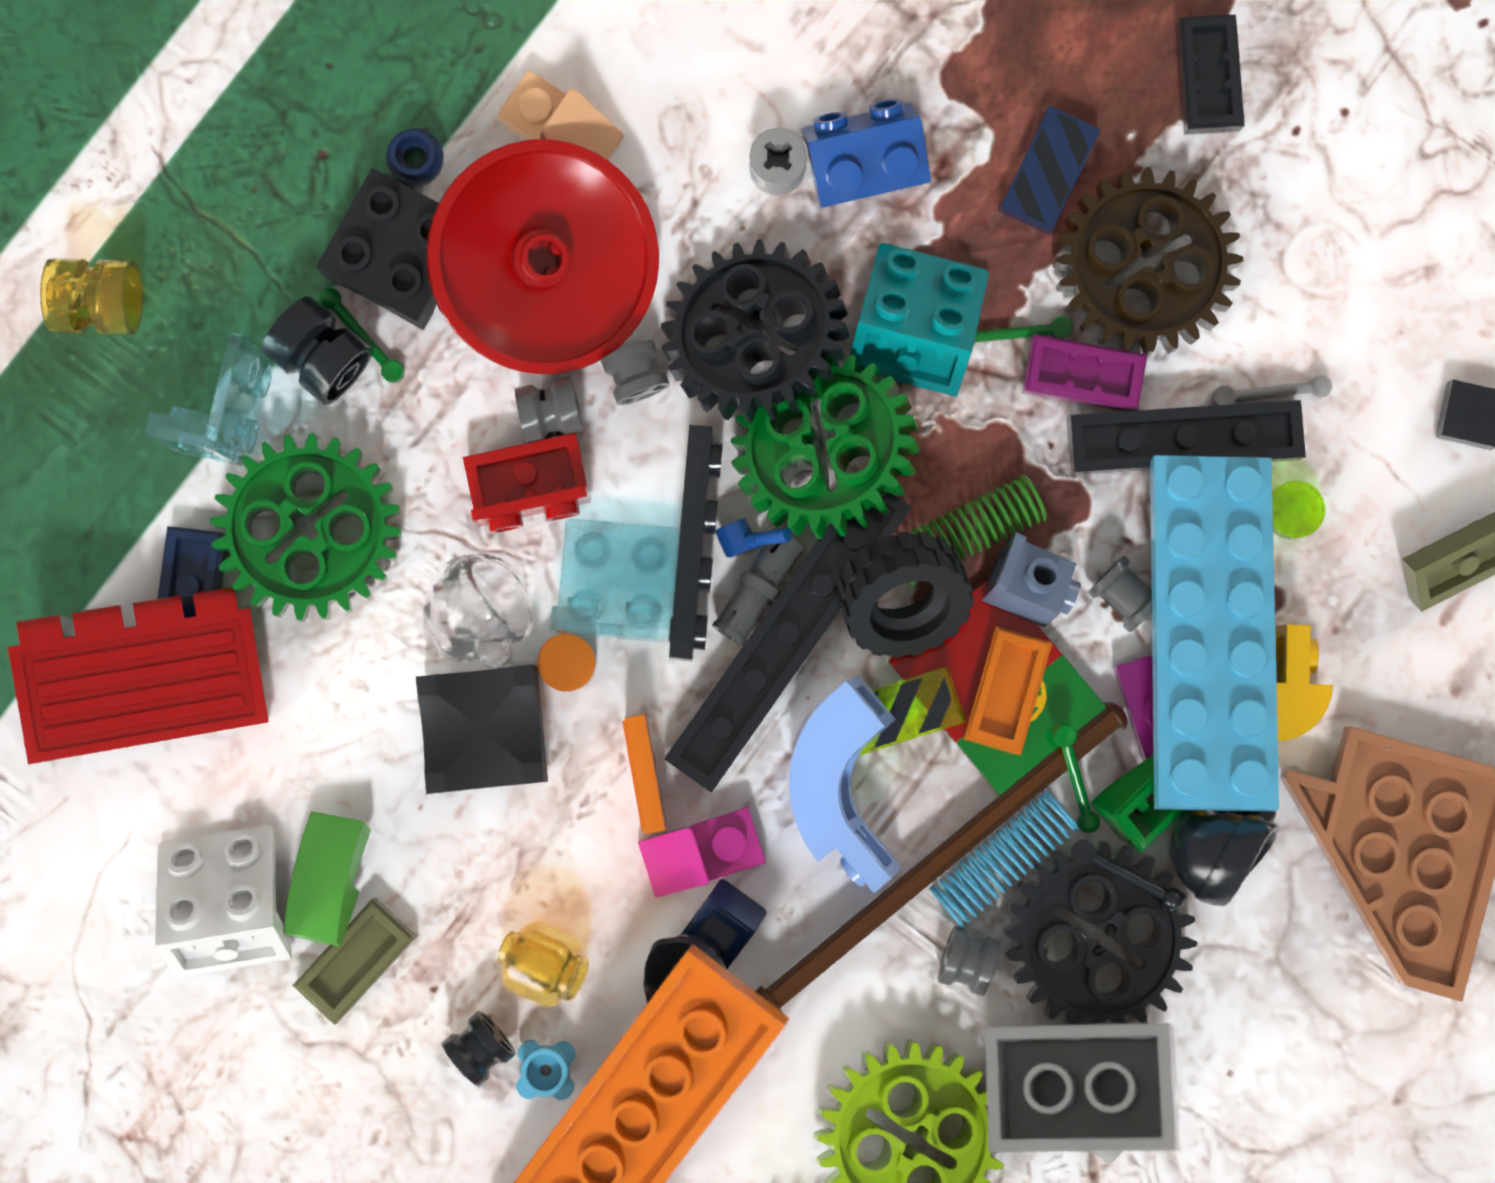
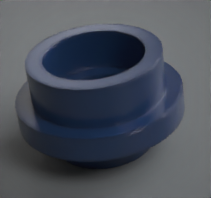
(408, 142)

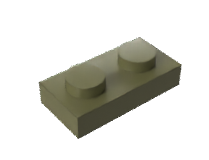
(1451, 564)

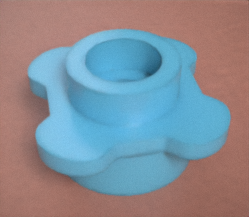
(533, 1082)

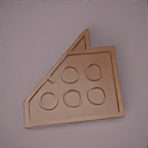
(1410, 849)

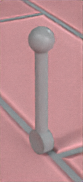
(1226, 395)

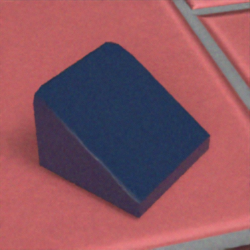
(726, 920)

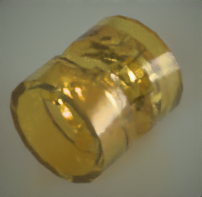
(83, 296)

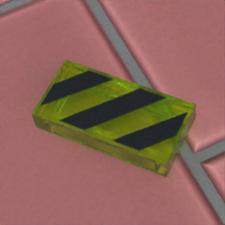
(919, 706)

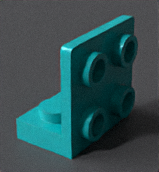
(920, 318)

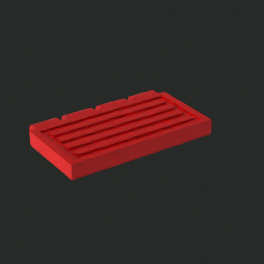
(138, 681)

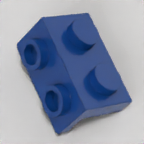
(866, 152)

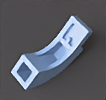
(822, 782)

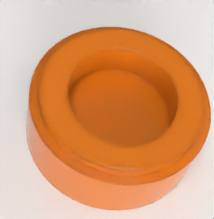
(566, 662)

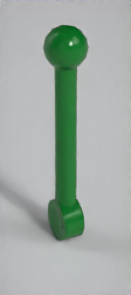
(1059, 328)
(390, 369)
(1065, 736)

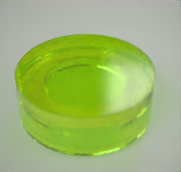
(1297, 510)

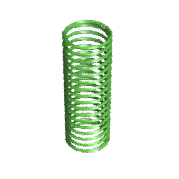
(1035, 514)

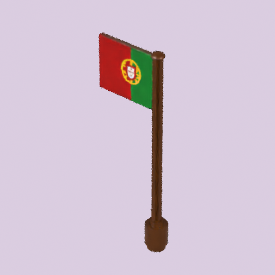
(1014, 778)

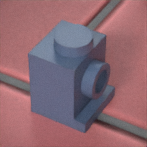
(1017, 591)

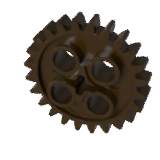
(1174, 304)

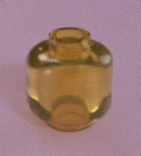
(543, 964)

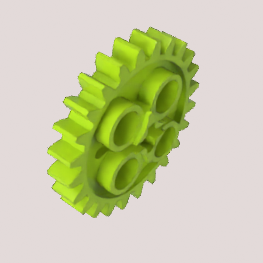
(937, 1093)

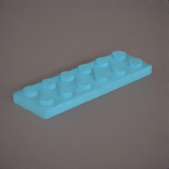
(1213, 634)

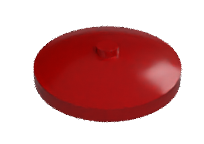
(542, 256)

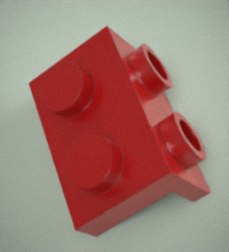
(526, 482)

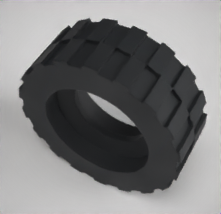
(893, 563)

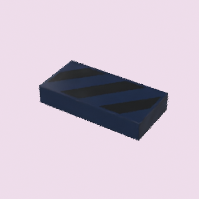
(1049, 170)

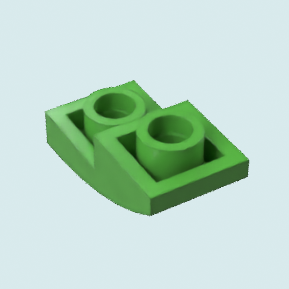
(322, 878)

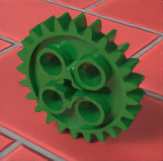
(875, 431)
(272, 488)

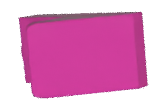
(701, 852)

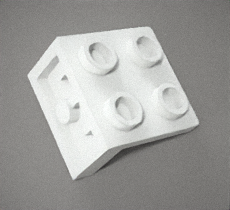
(219, 902)

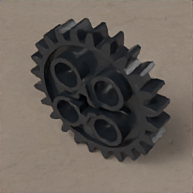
(785, 290)
(1071, 980)

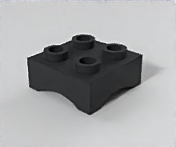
(383, 248)
(482, 729)

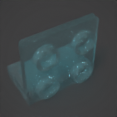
(231, 423)
(617, 581)

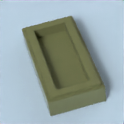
(347, 972)

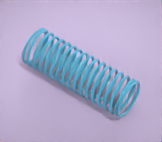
(945, 900)

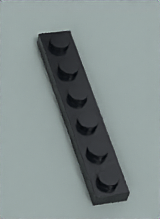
(775, 650)

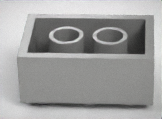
(1082, 1088)

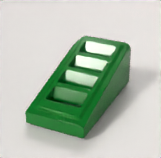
(1127, 795)

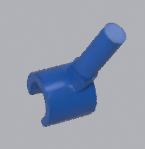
(739, 538)

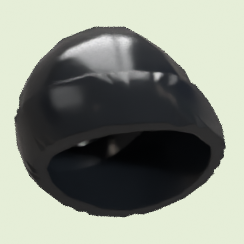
(1219, 849)

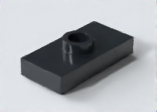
(1210, 74)

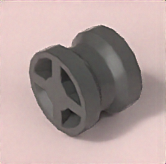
(635, 372)
(968, 961)

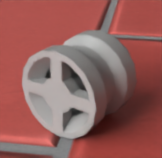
(777, 173)

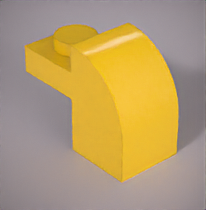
(1298, 701)

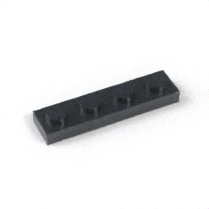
(1132, 438)
(697, 519)

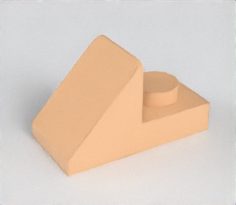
(546, 112)

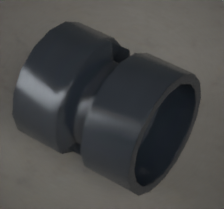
(310, 344)

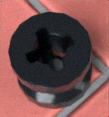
(478, 1048)

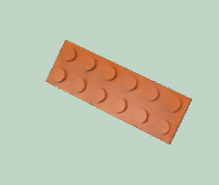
(661, 1080)

